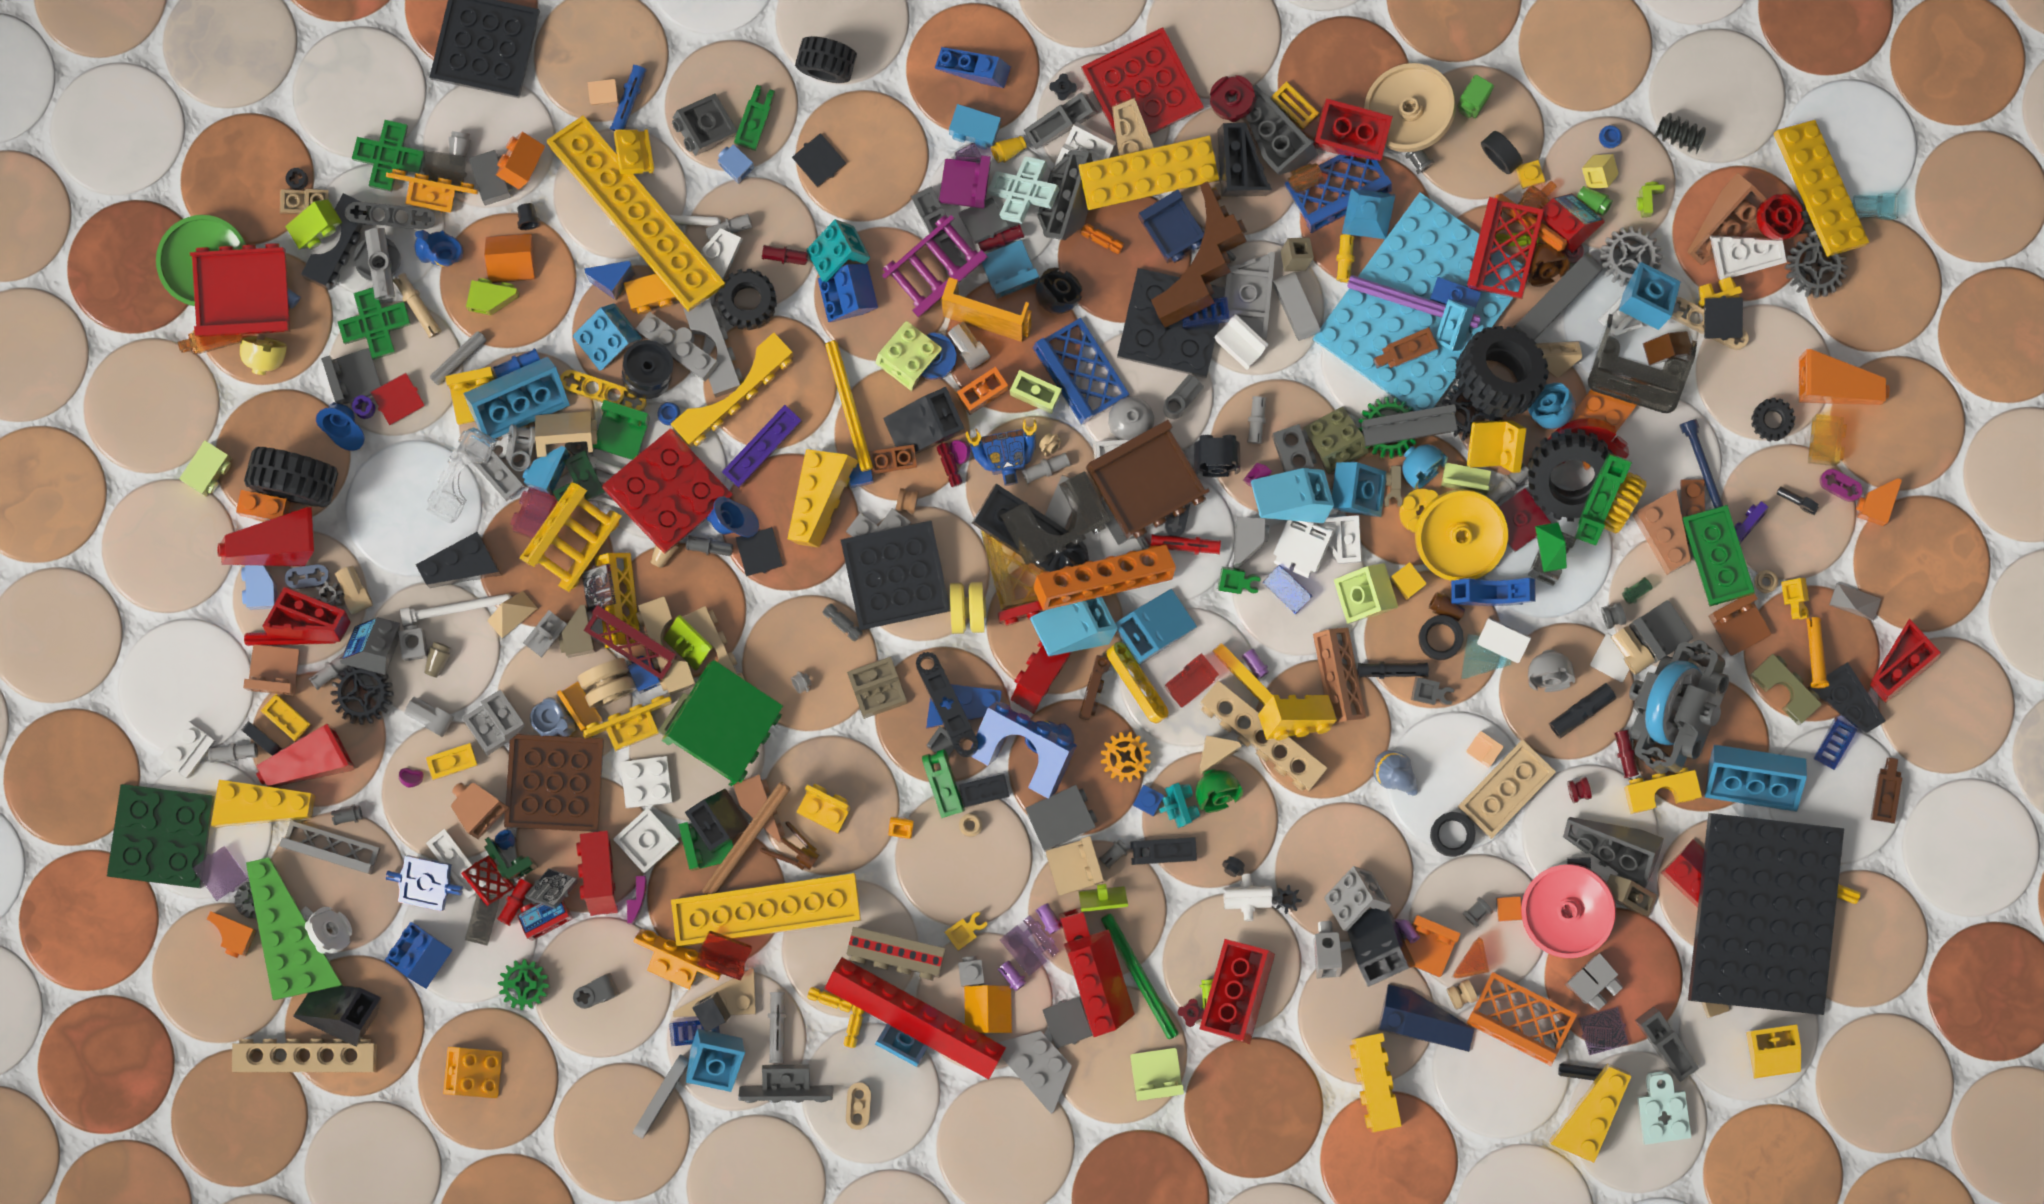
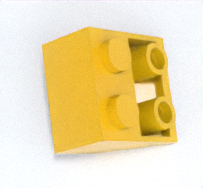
(1774, 1051)

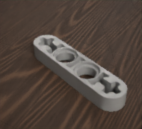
(661, 1096)

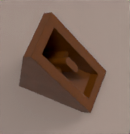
(1667, 347)

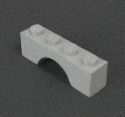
(704, 322)

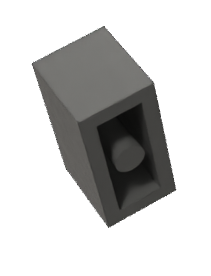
(490, 186)

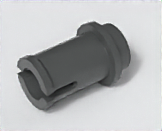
(346, 815)
(1115, 852)

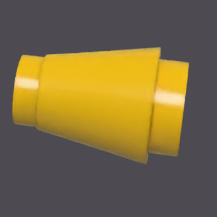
(1008, 148)

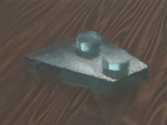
(1479, 659)

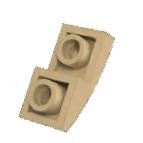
(297, 201)

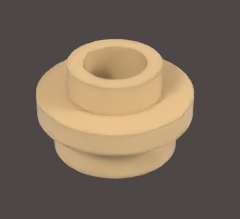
(1772, 578)
(970, 817)

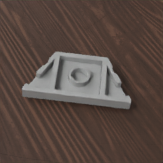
(1249, 292)
(1038, 1066)

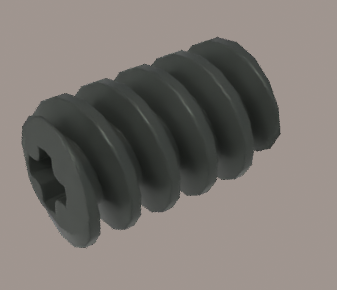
(1680, 132)

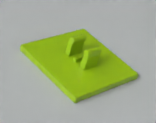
(687, 642)
(1103, 898)

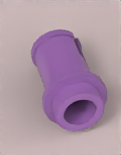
(1255, 664)
(1048, 918)
(1012, 976)

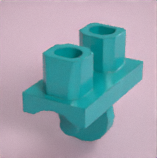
(1176, 805)

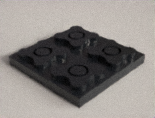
(485, 45)
(1168, 347)
(895, 575)

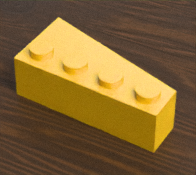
(818, 495)
(1375, 1082)
(1590, 1120)

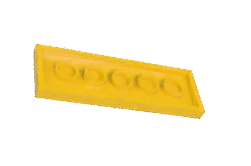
(1148, 172)
(1821, 188)

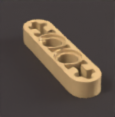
(1729, 342)

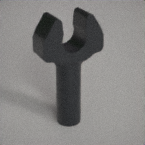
(1806, 504)

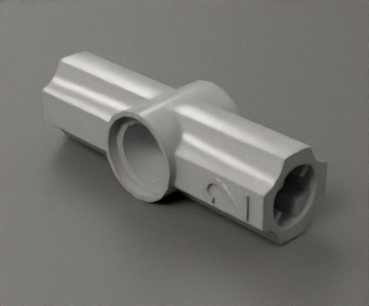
(382, 277)

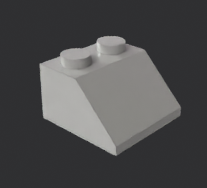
(1249, 538)

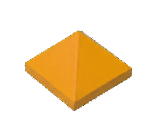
(900, 827)

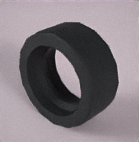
(1501, 152)
(1445, 620)
(1470, 837)

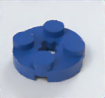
(941, 368)

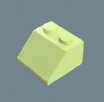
(1366, 593)

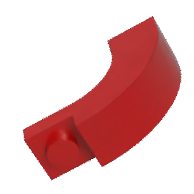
(1603, 430)

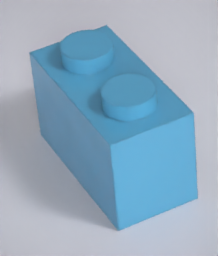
(974, 127)

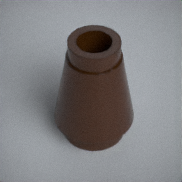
(1442, 605)

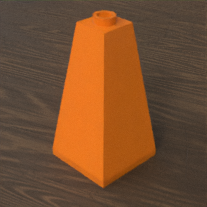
(1837, 382)

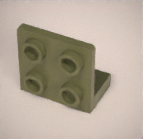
(1336, 439)

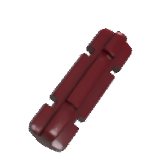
(949, 464)

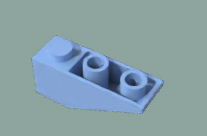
(260, 587)

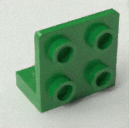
(621, 430)
(697, 852)

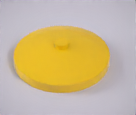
(1461, 535)

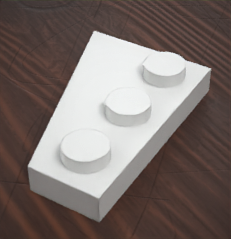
(721, 252)
(1745, 254)

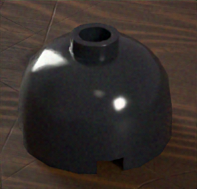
(1058, 291)

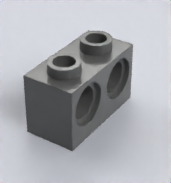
(1288, 453)

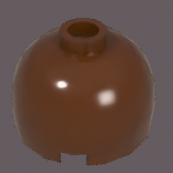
(1546, 264)

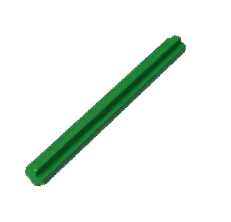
(1140, 976)

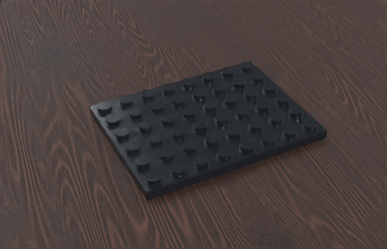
(1766, 914)

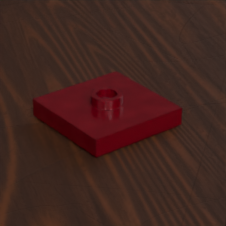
(1521, 518)

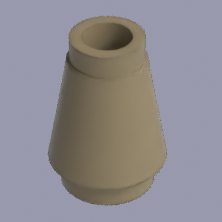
(436, 659)

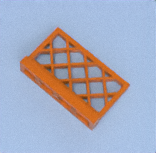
(1513, 1037)

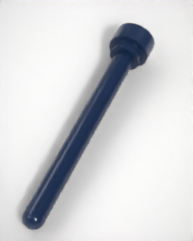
(1690, 429)

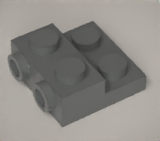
(703, 124)

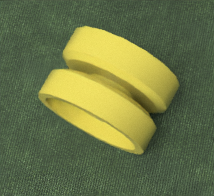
(967, 608)

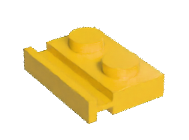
(633, 151)

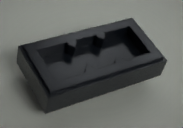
(984, 790)

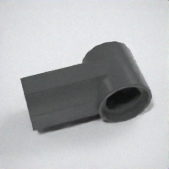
(1183, 395)

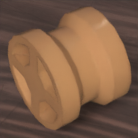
(907, 500)

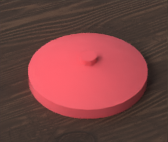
(1568, 911)

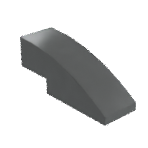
(1060, 120)
(1667, 1043)

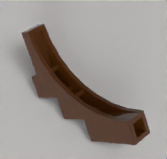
(1194, 289)

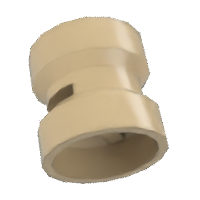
(1462, 994)

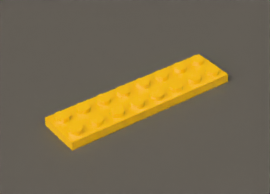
(767, 909)

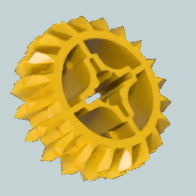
(1624, 502)

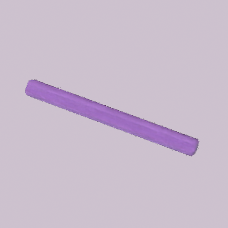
(1402, 298)

